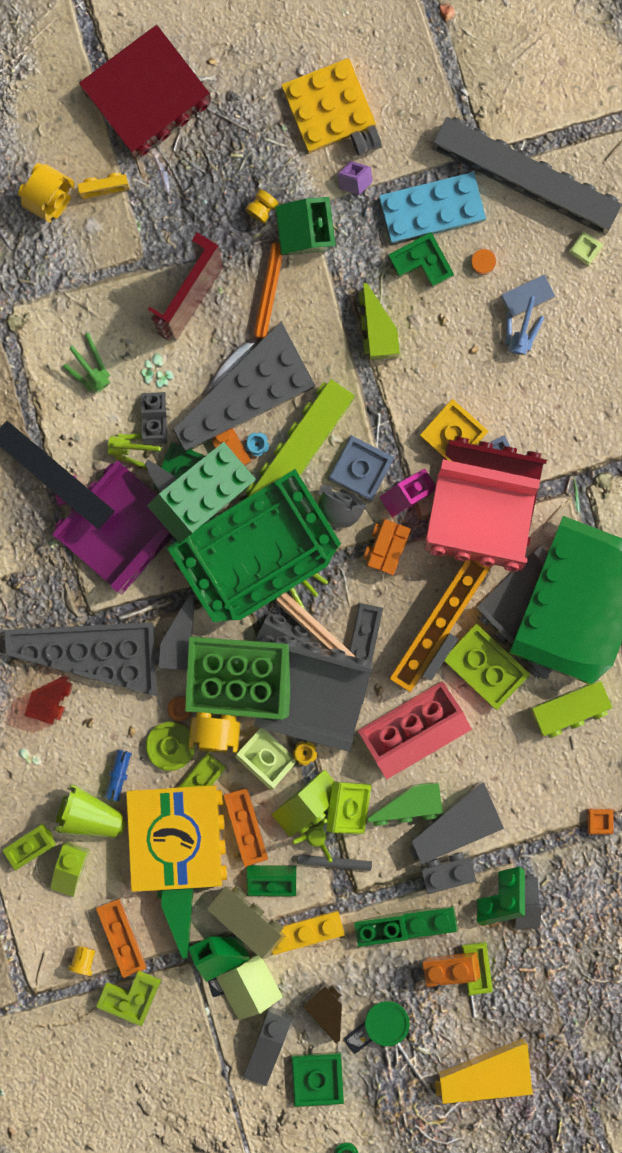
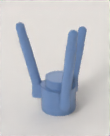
(519, 341)

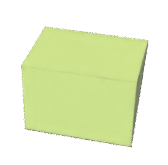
(266, 758)
(249, 988)

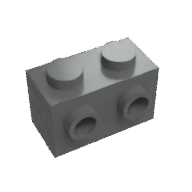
(448, 873)

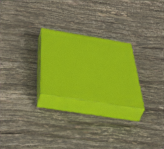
(348, 807)

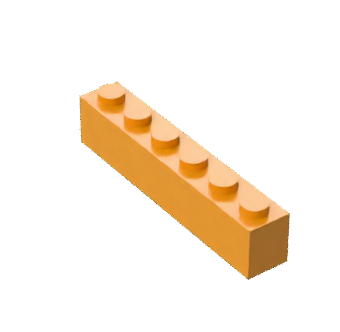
(438, 624)

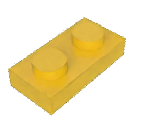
(112, 184)

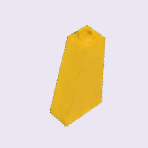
(488, 1076)

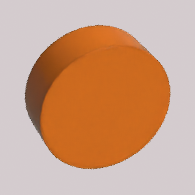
(483, 261)
(176, 709)

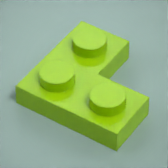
(131, 1004)

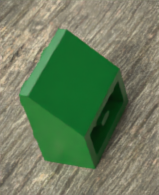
(305, 226)

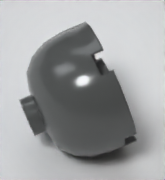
(339, 508)

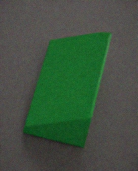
(271, 880)

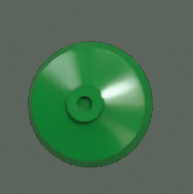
(387, 1023)

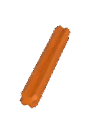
(268, 292)

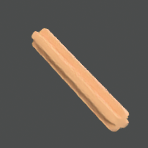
(311, 625)

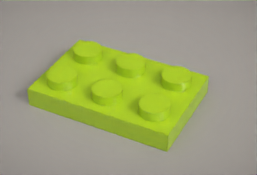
(486, 666)

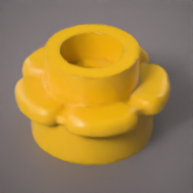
(304, 759)

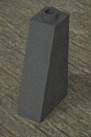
(460, 824)

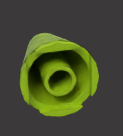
(87, 815)

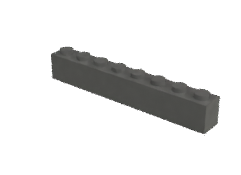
(526, 175)

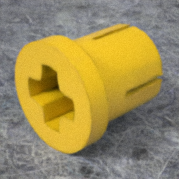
(82, 960)

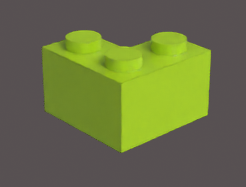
(306, 805)

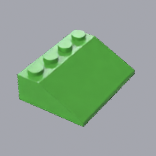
(238, 678)

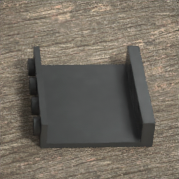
(508, 603)
(324, 694)

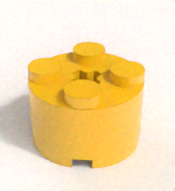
(46, 192)
(214, 733)

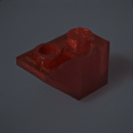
(47, 701)

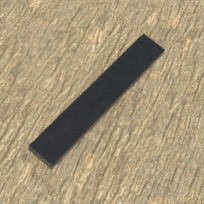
(54, 476)

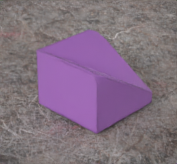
(355, 177)

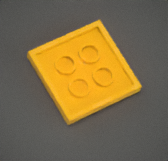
(328, 105)

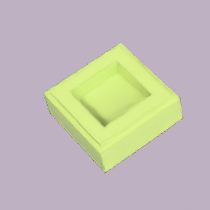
(585, 248)

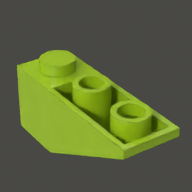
(382, 334)

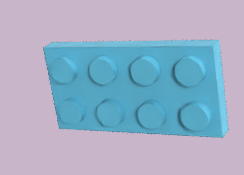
(432, 208)

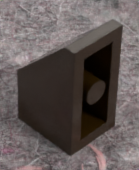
(326, 1009)

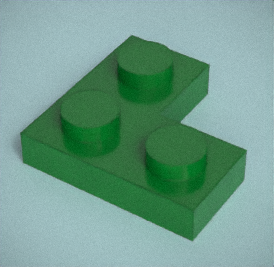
(424, 254)
(508, 902)

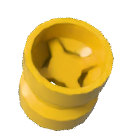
(261, 206)

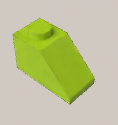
(69, 868)

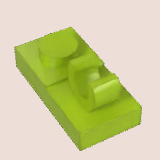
(29, 847)

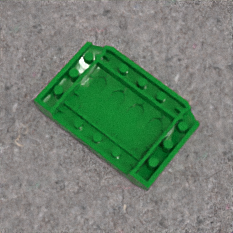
(257, 549)
(576, 605)

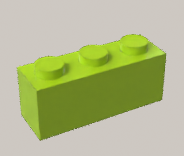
(571, 709)

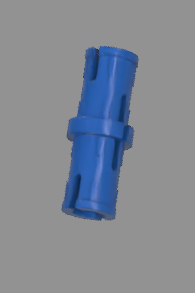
(117, 775)

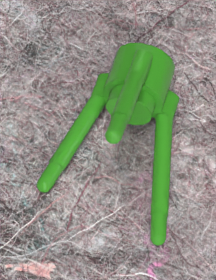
(96, 379)

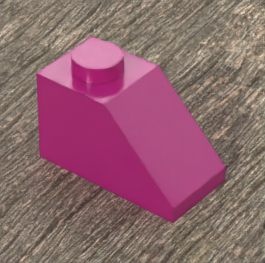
(408, 492)

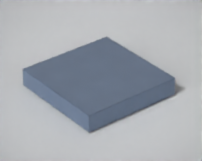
(361, 468)

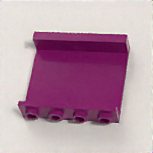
(129, 536)

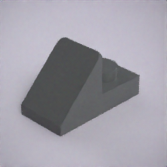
(532, 907)

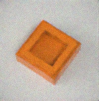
(600, 821)

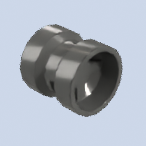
(366, 140)

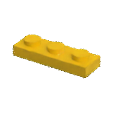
(310, 931)

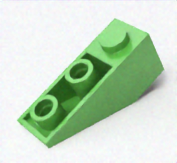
(414, 801)

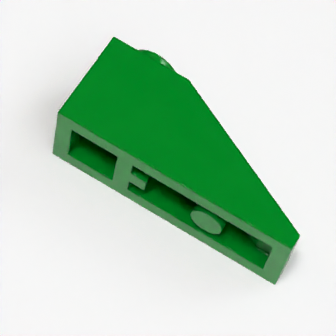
(178, 911)

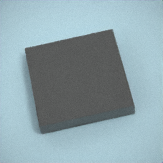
(439, 657)

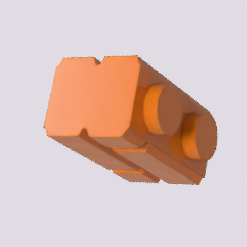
(387, 547)
(451, 969)

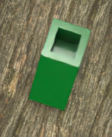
(218, 955)

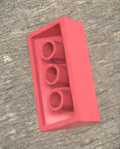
(415, 730)

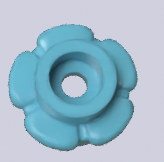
(252, 439)

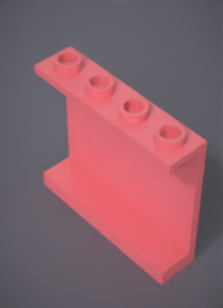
(481, 515)

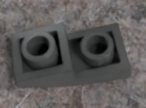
(154, 418)

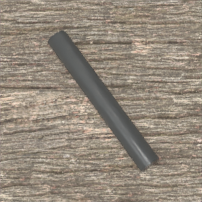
(336, 862)

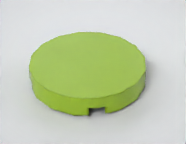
(169, 746)

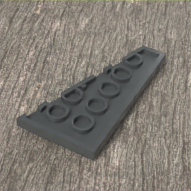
(256, 385)
(101, 652)

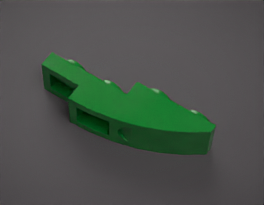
(405, 925)

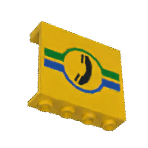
(176, 838)

